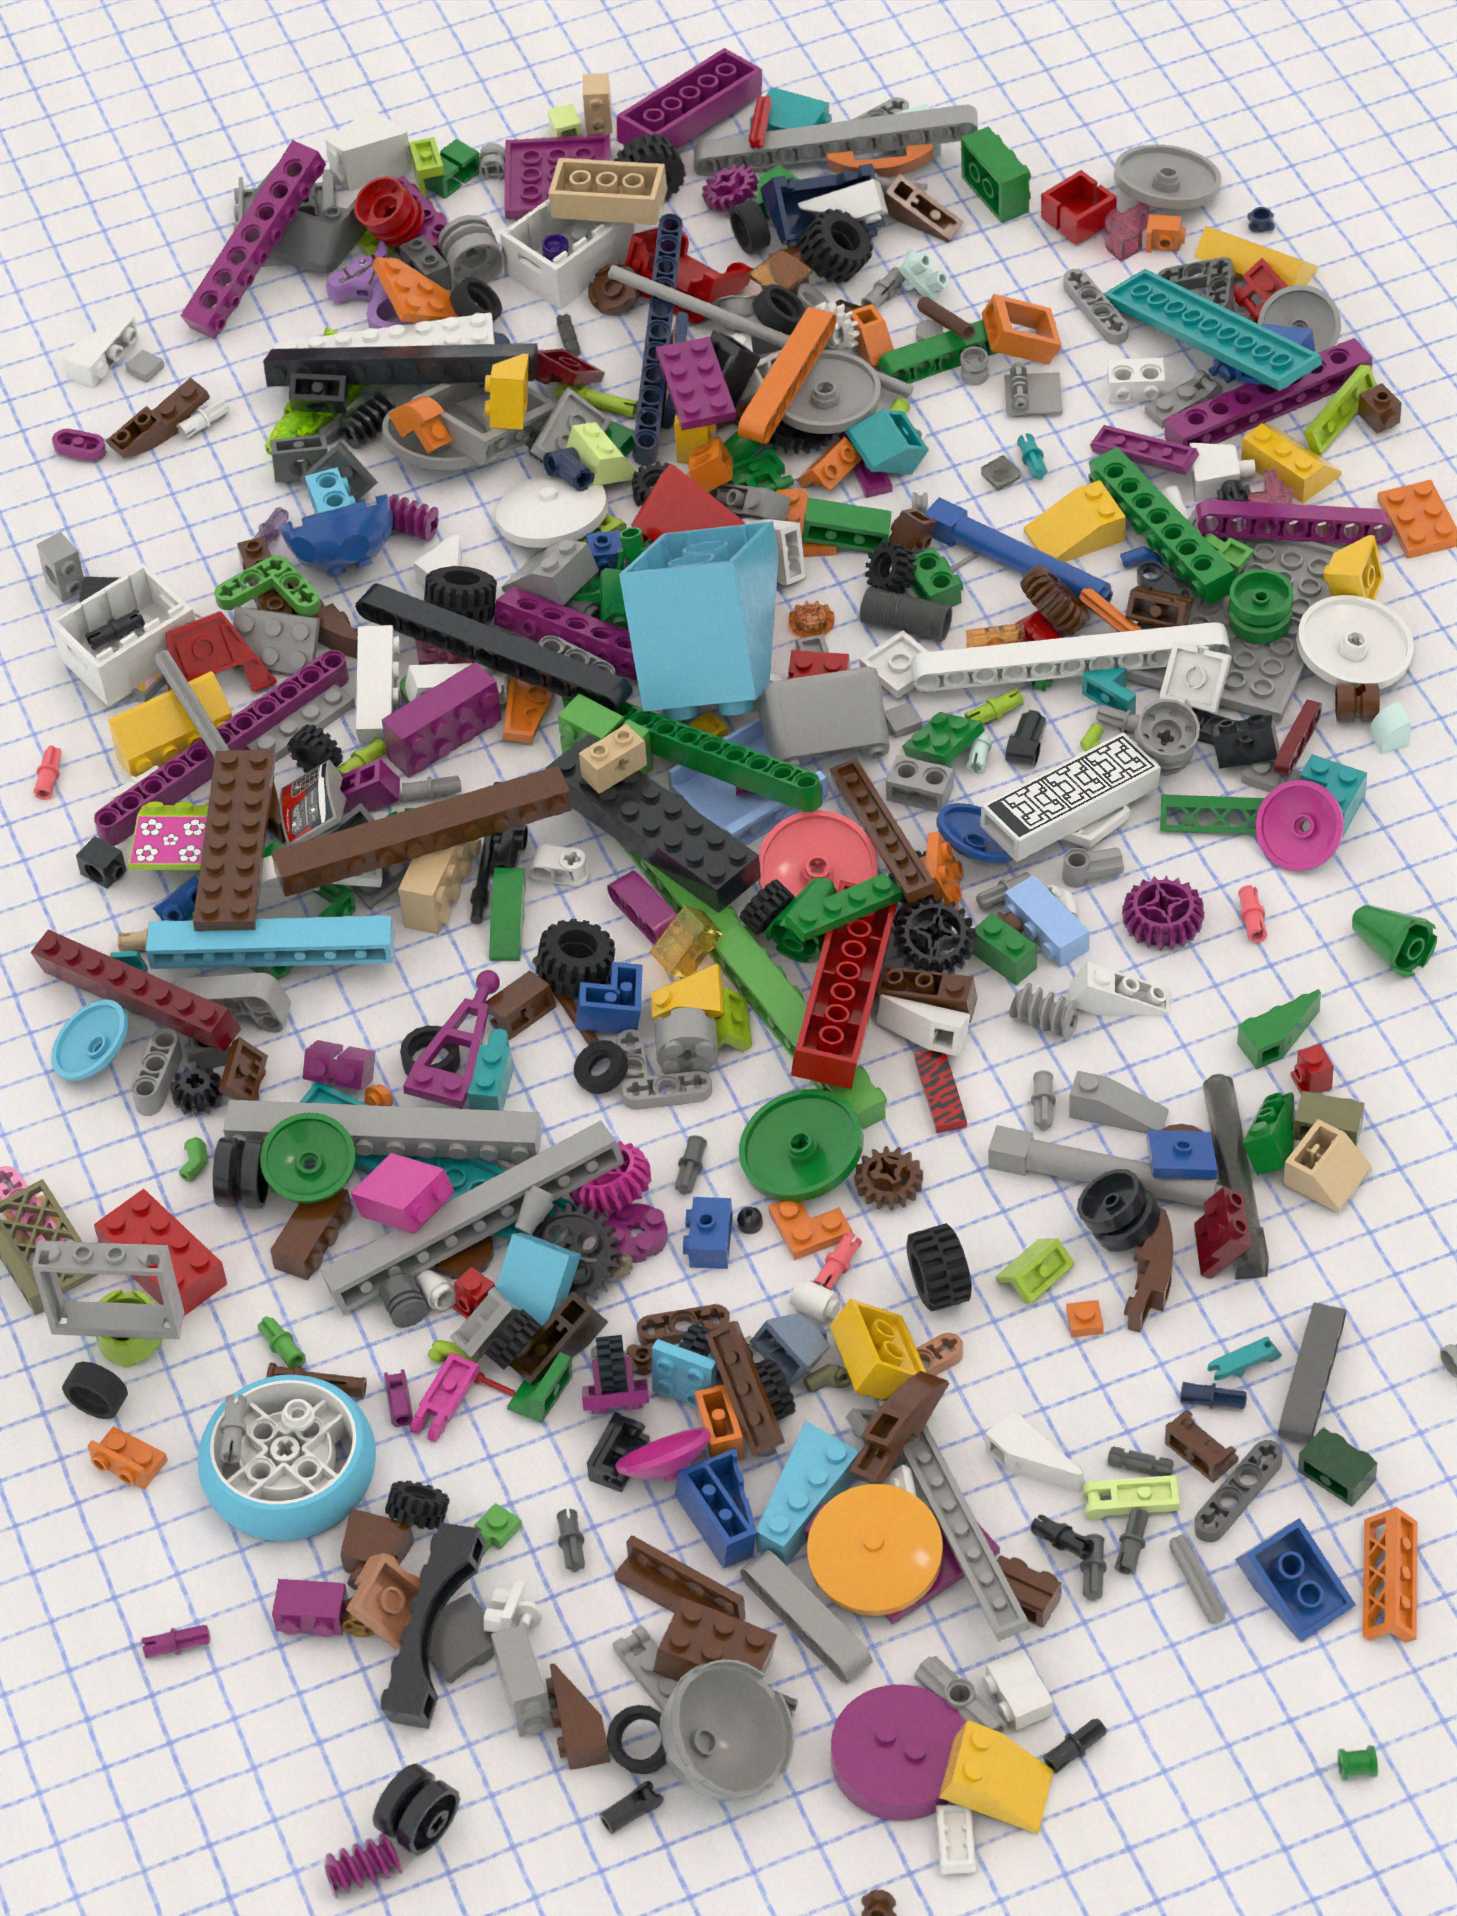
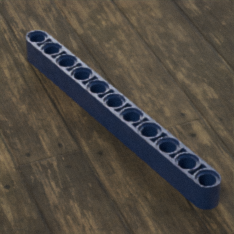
(657, 334)

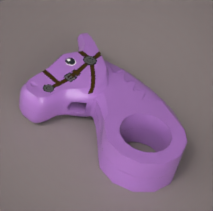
(361, 282)

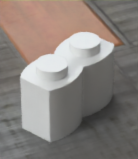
(1018, 1690)

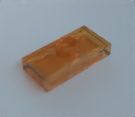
(995, 635)

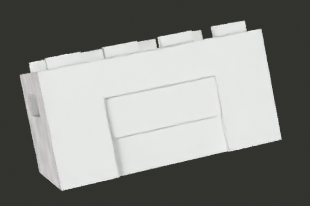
(561, 281)
(122, 664)

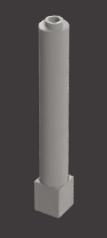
(1017, 1152)

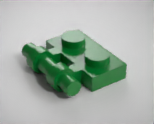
(761, 468)

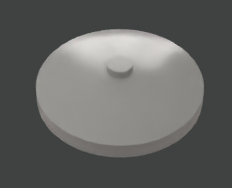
(1167, 176)
(835, 394)
(445, 458)

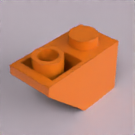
(874, 335)

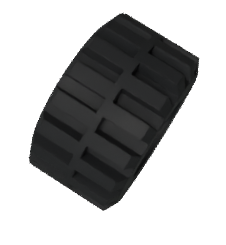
(657, 151)
(835, 246)
(462, 591)
(574, 954)
(939, 1267)

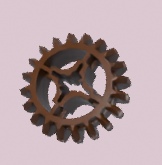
(1054, 600)

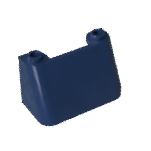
(783, 196)

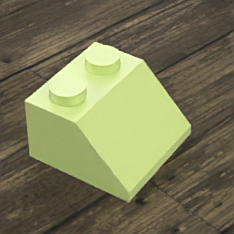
(600, 454)

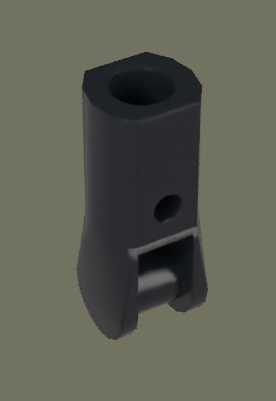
(627, 1810)

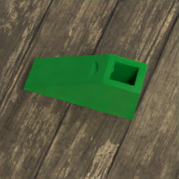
(1276, 1031)
(1271, 1134)

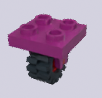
(613, 1380)

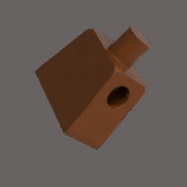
(370, 1536)

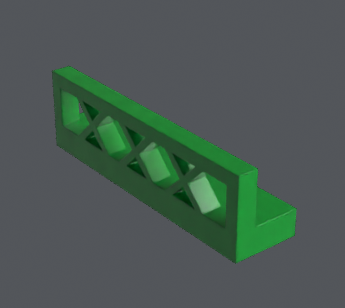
(1211, 802)

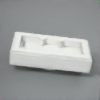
(955, 1839)

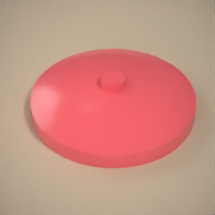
(816, 847)

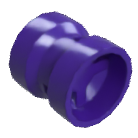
(554, 245)

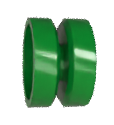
(1260, 606)

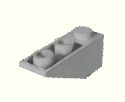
(752, 501)

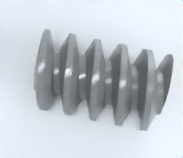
(1044, 1011)

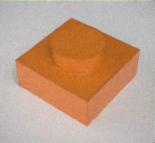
(1084, 1318)

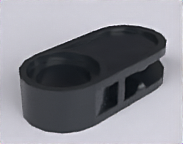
(1164, 581)

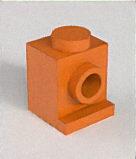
(1164, 233)

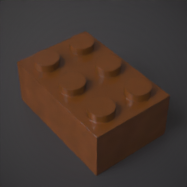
(706, 1635)

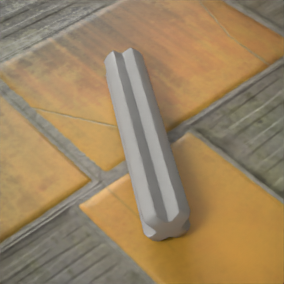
(1197, 1579)

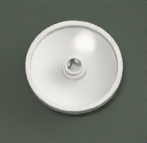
(549, 511)
(1354, 641)

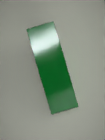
(507, 914)

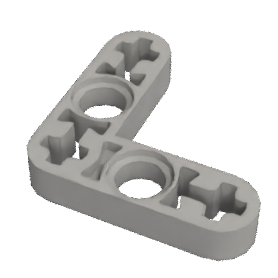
(642, 1082)

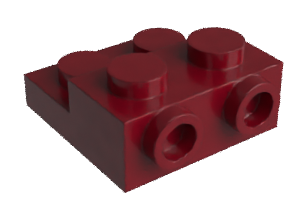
(564, 367)
(1221, 1231)

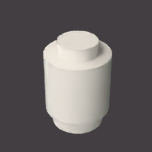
(815, 1301)

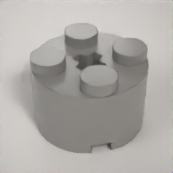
(686, 1041)

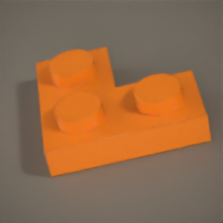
(807, 1234)

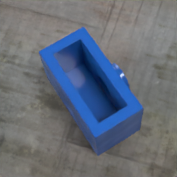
(709, 1232)

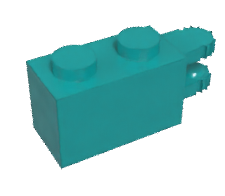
(491, 1073)

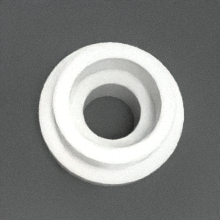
(295, 1408)

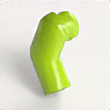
(1092, 737)

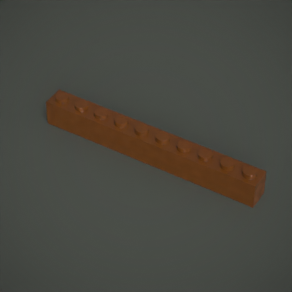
(421, 831)

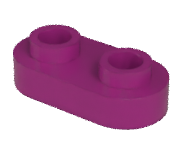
(79, 444)

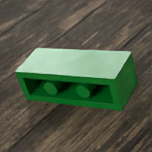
(845, 525)

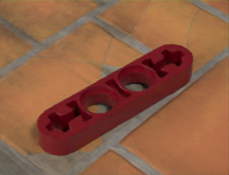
(1298, 738)

